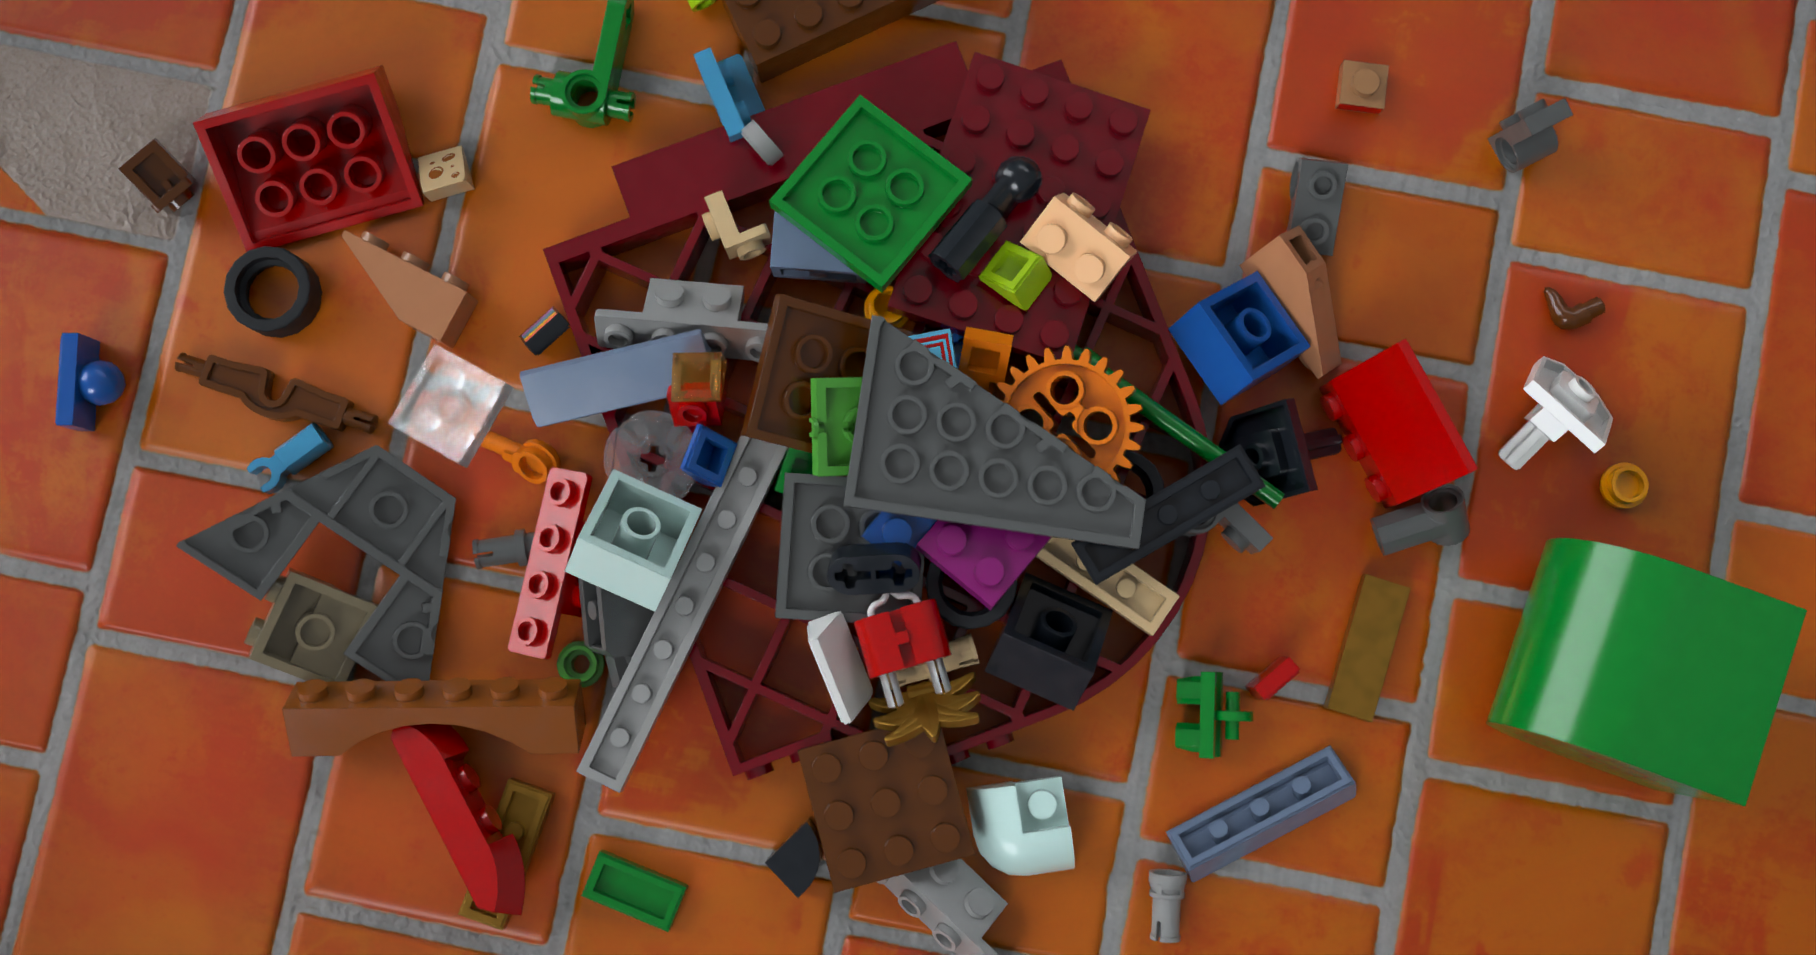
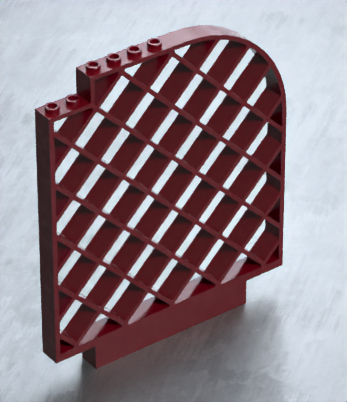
(667, 196)

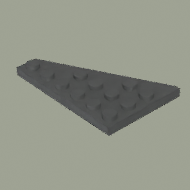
(957, 454)

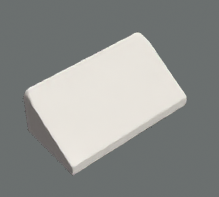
(840, 664)

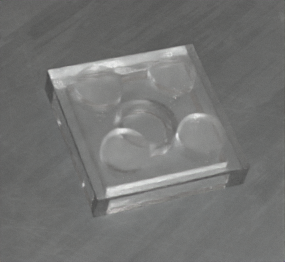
(450, 405)

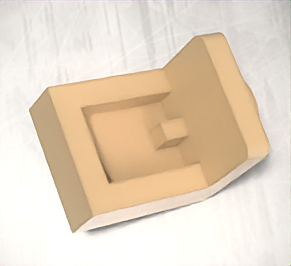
(722, 225)

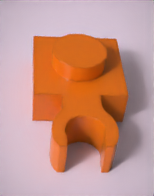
(985, 356)

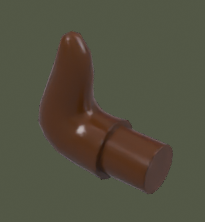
(1572, 317)

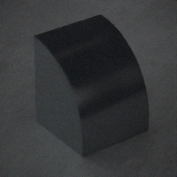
(798, 858)

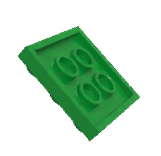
(871, 193)

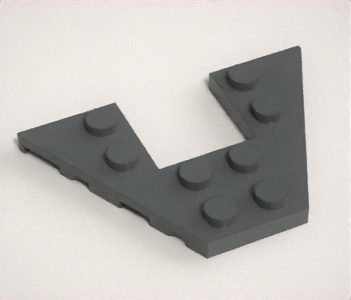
(380, 510)

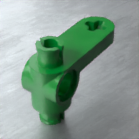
(567, 87)

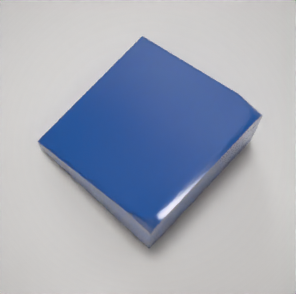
(708, 456)

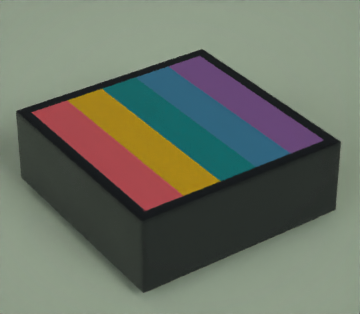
(545, 331)

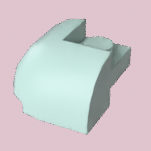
(1022, 826)

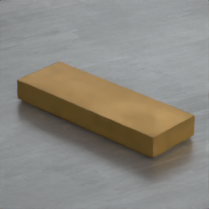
(1367, 648)
(523, 813)

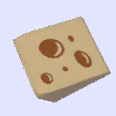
(445, 173)

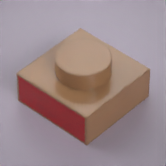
(1362, 87)

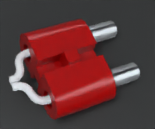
(903, 640)

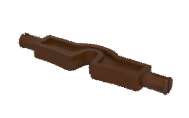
(254, 388)

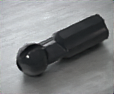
(984, 220)

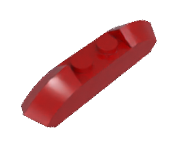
(467, 826)

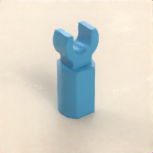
(292, 457)

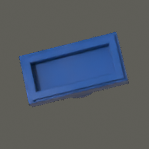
(84, 382)

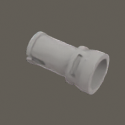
(1166, 892)

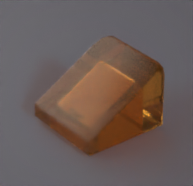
(698, 377)

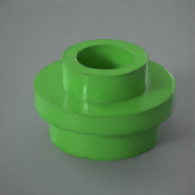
(566, 661)

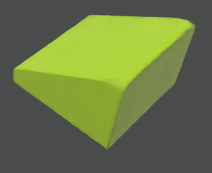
(1017, 274)

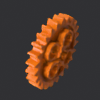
(1096, 395)

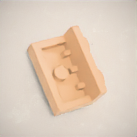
(1079, 244)

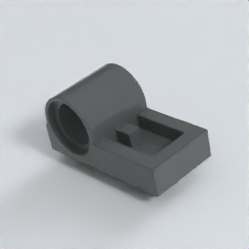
(1529, 134)
(1317, 200)

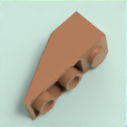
(1302, 287)
(417, 297)

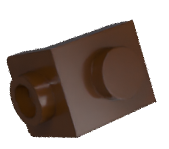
(159, 177)

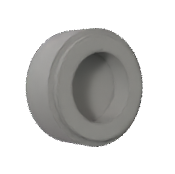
(761, 143)

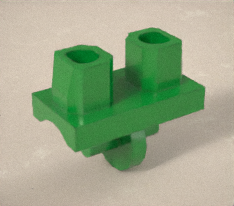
(1207, 735)

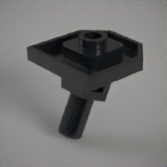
(1279, 447)

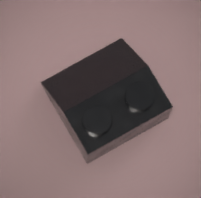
(1050, 641)

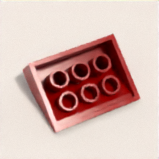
(311, 159)

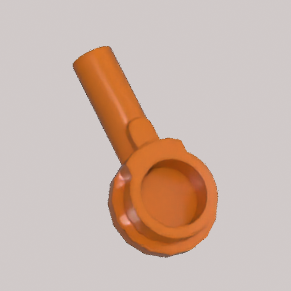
(529, 460)

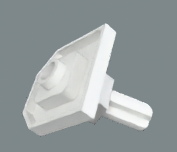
(1563, 405)

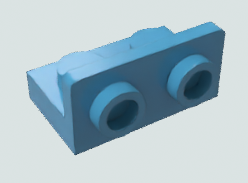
(729, 90)

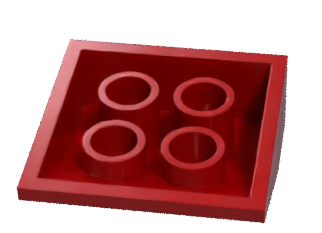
(1396, 426)

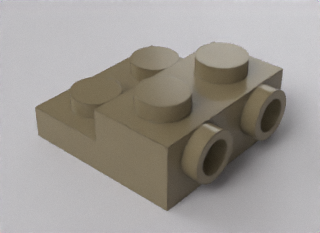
(308, 628)

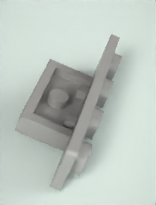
(684, 307)
(951, 904)

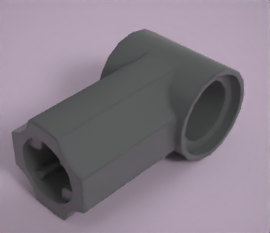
(1437, 518)

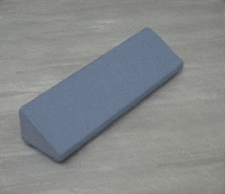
(606, 379)
(1262, 813)

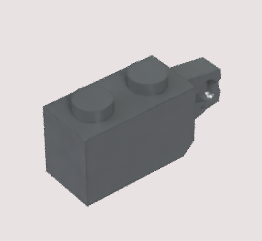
(612, 626)

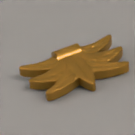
(927, 711)

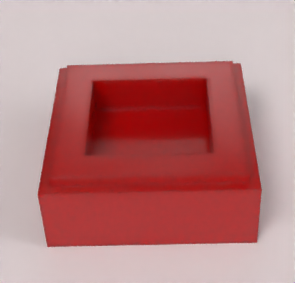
(1273, 678)

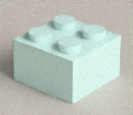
(633, 540)

